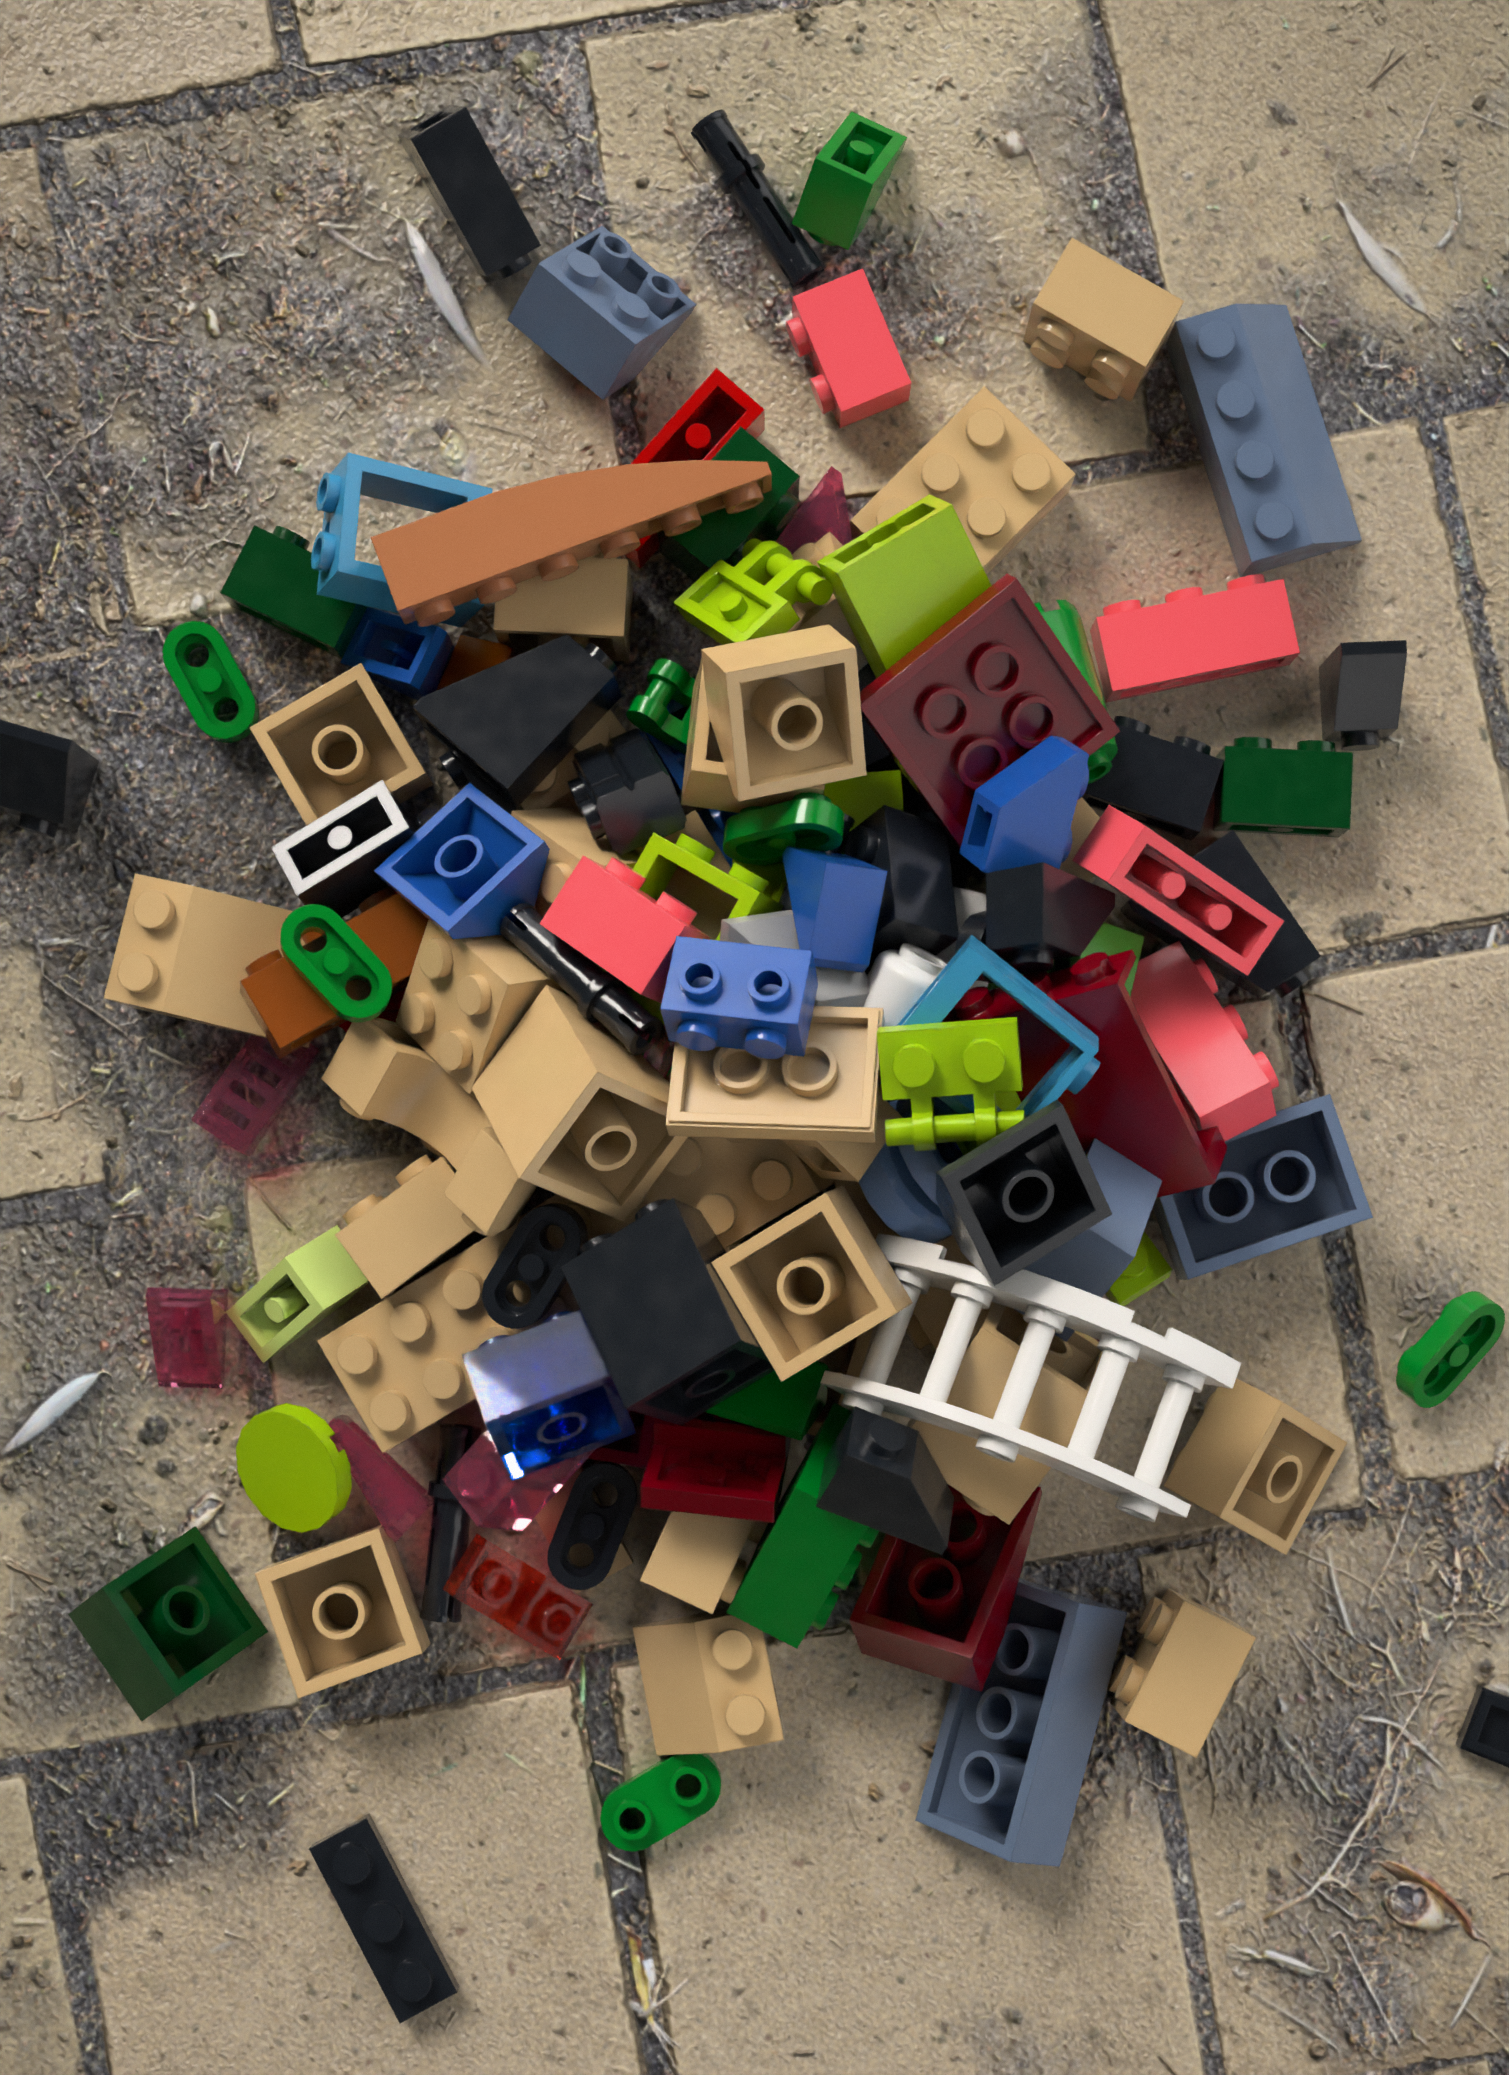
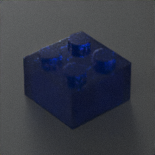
(546, 1394)

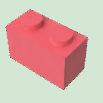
(849, 349)
(619, 924)

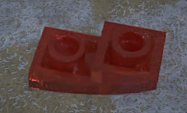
(517, 1596)

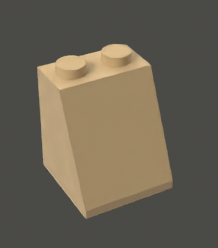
(577, 1108)
(1052, 1412)

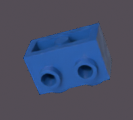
(739, 997)

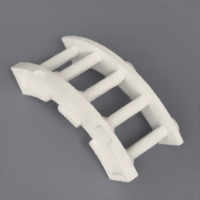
(1047, 1309)

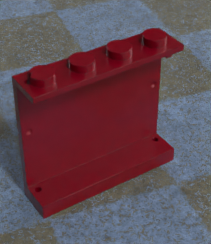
(1130, 1095)

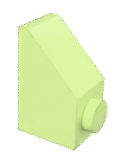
(297, 1295)

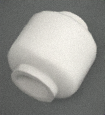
(900, 979)

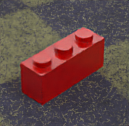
(699, 433)

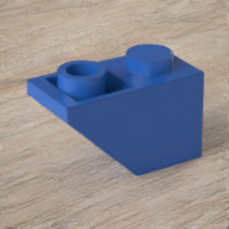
(1027, 809)

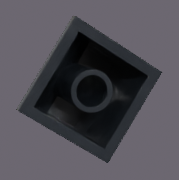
(665, 1314)

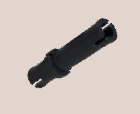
(744, 179)
(598, 994)
(448, 1526)

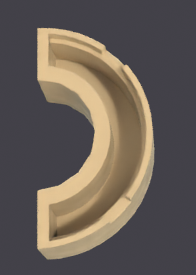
(394, 1080)

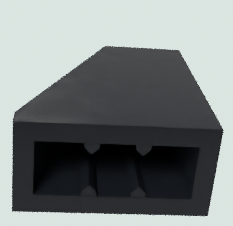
(471, 191)
(523, 713)
(1288, 953)

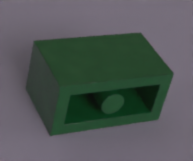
(280, 588)
(1283, 789)

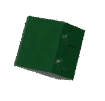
(167, 1623)

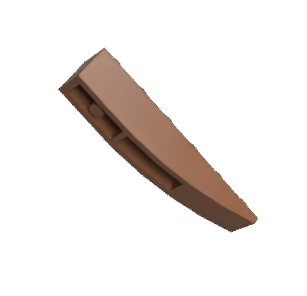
(550, 526)

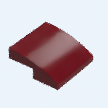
(715, 1469)

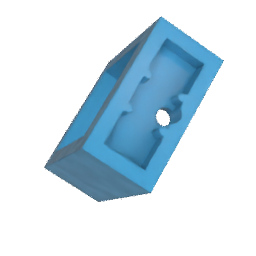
(335, 545)
(974, 958)

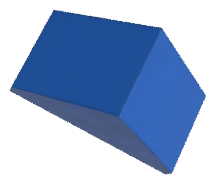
(400, 654)
(834, 906)

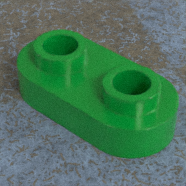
(212, 684)
(763, 833)
(337, 964)
(1450, 1349)
(660, 1801)

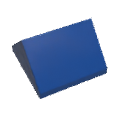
(468, 866)

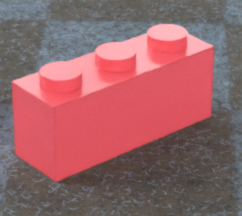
(1194, 637)
(1178, 889)
(1202, 1044)

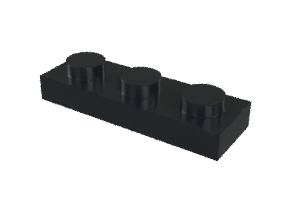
(384, 1918)

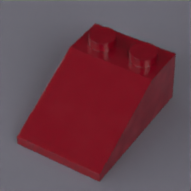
(948, 1608)

